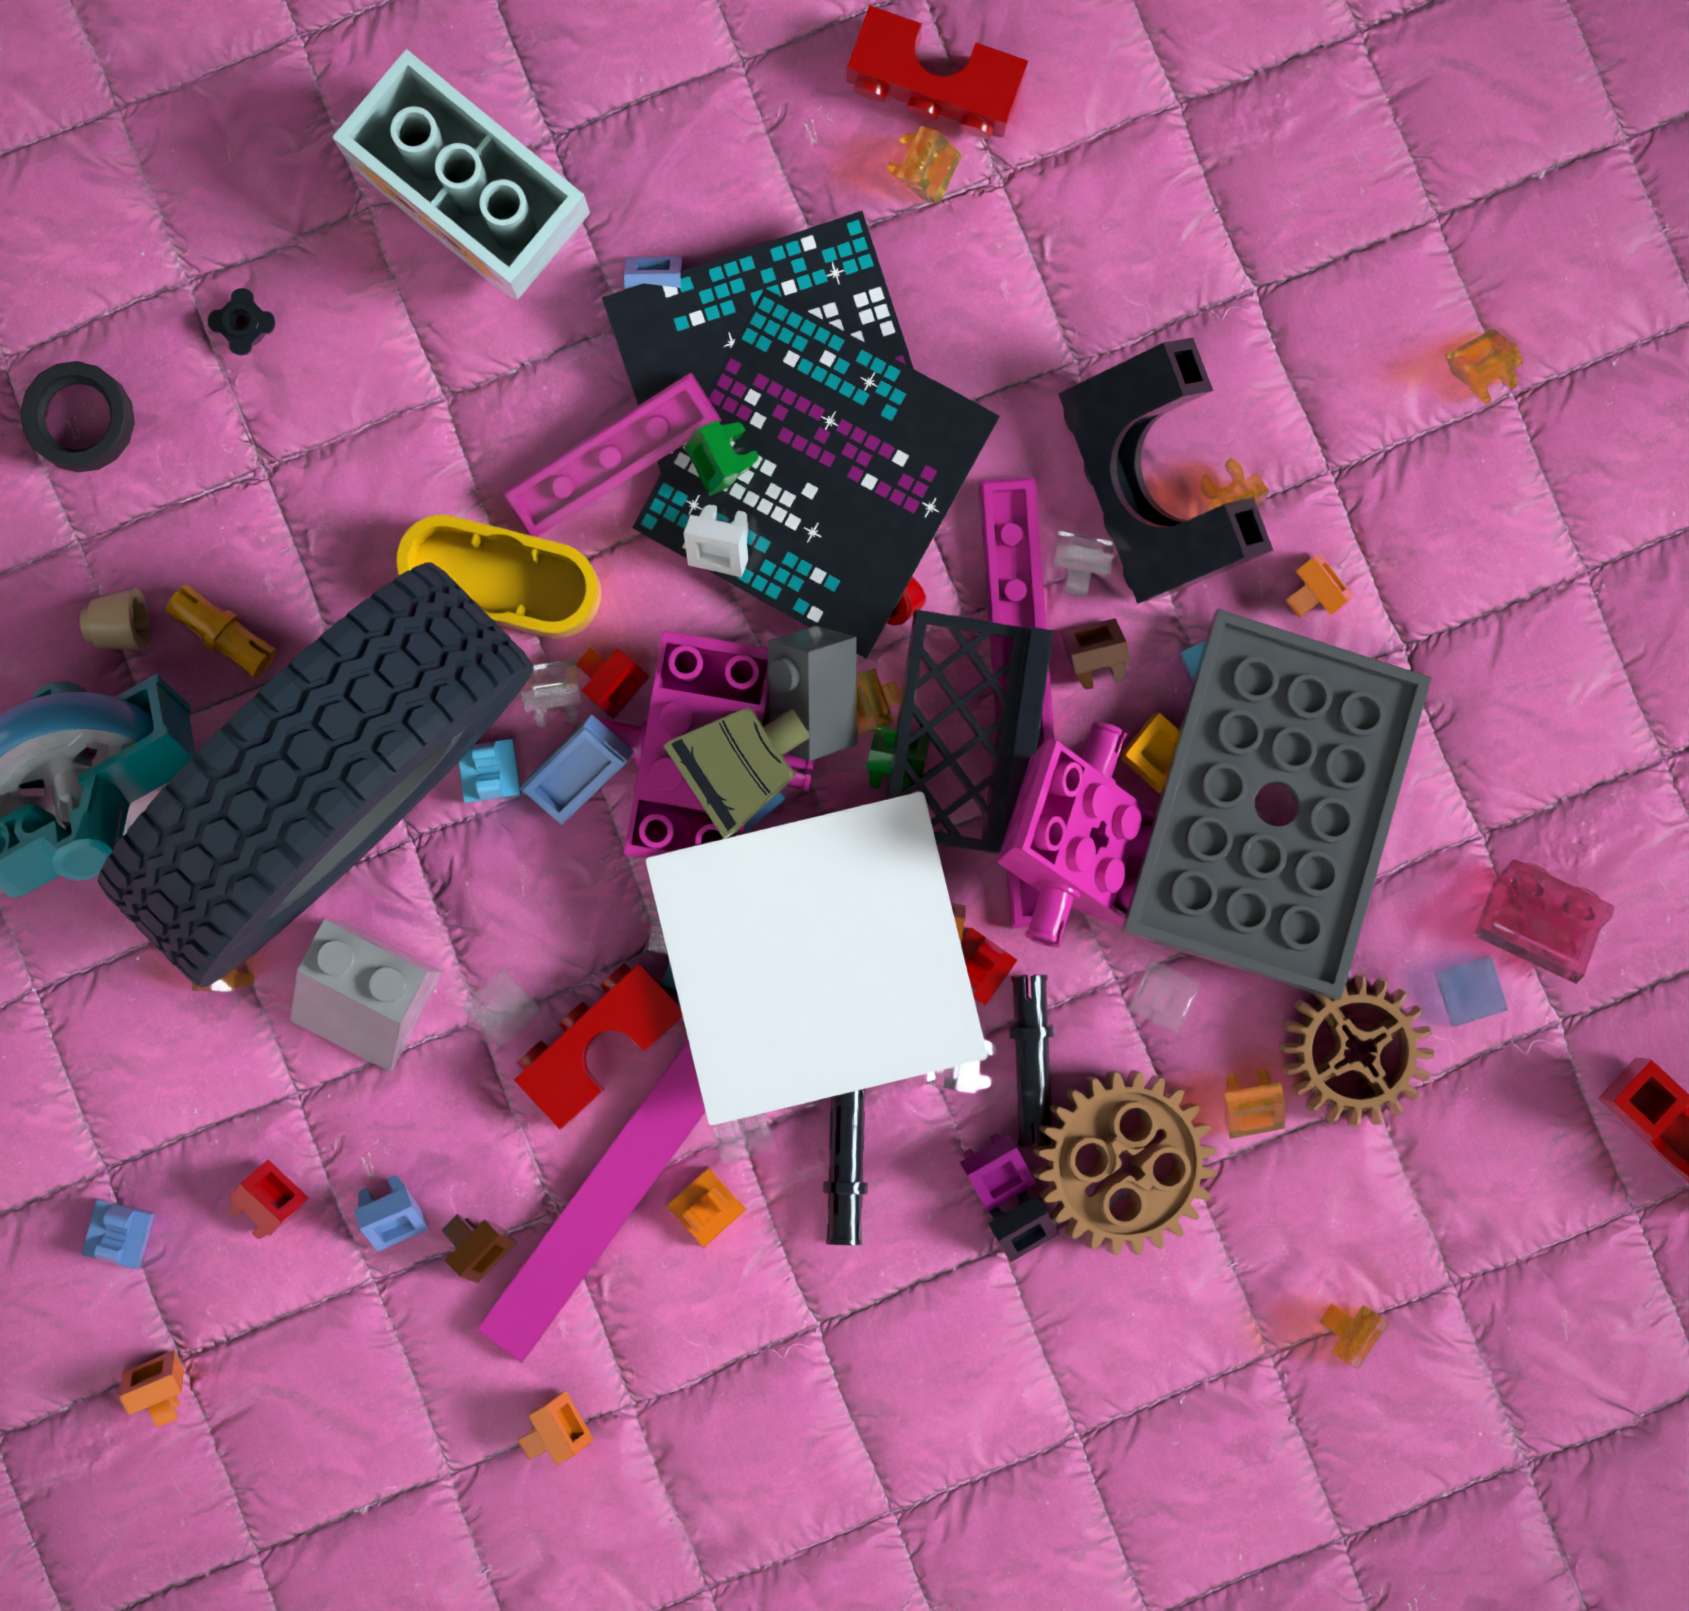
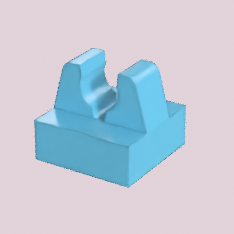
(490, 772)

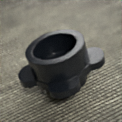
(242, 338)

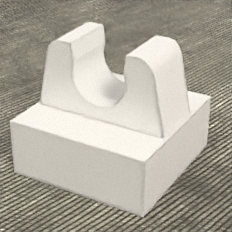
(717, 544)

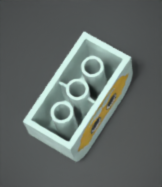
(461, 175)

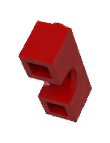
(976, 96)
(559, 1074)
(1654, 1110)

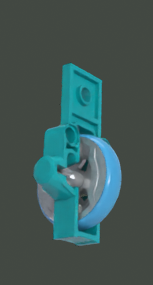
(69, 810)

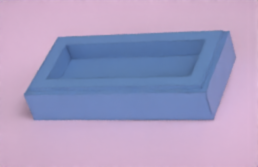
(576, 769)

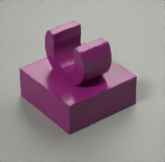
(997, 1171)

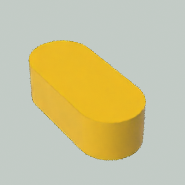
(509, 574)

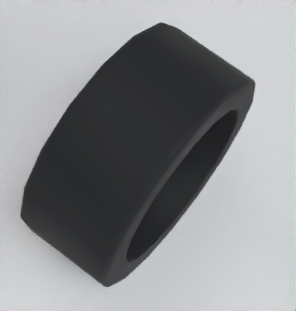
(35, 406)

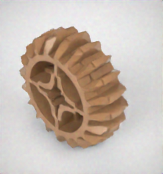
(1373, 1073)

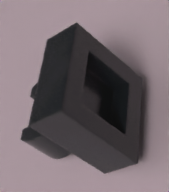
(1022, 1227)

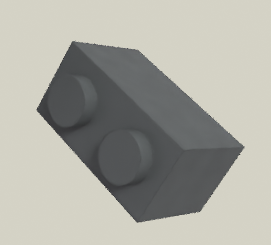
(818, 679)

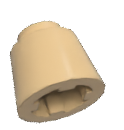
(117, 621)

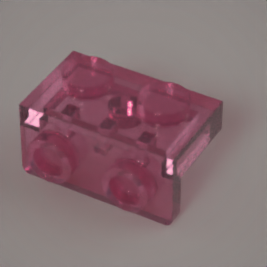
(1543, 919)

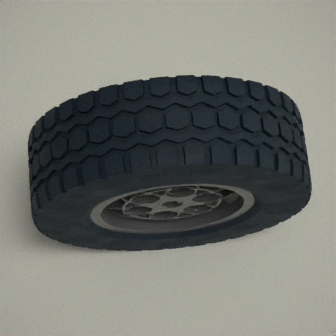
(313, 772)

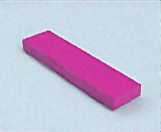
(610, 456)

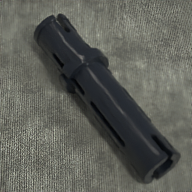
(1032, 1057)
(845, 1177)

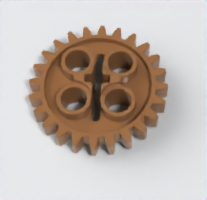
(1152, 1203)

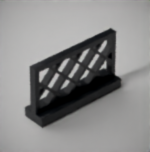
(1016, 726)

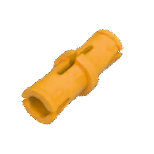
(221, 631)

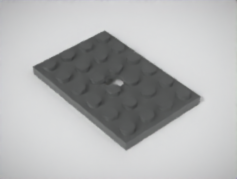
(1261, 893)

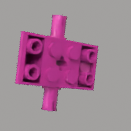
(692, 687)
(1076, 834)

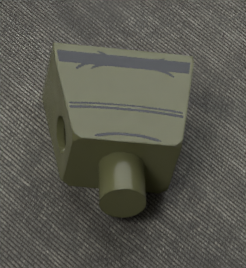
(737, 764)

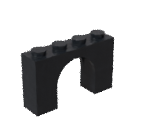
(1110, 425)

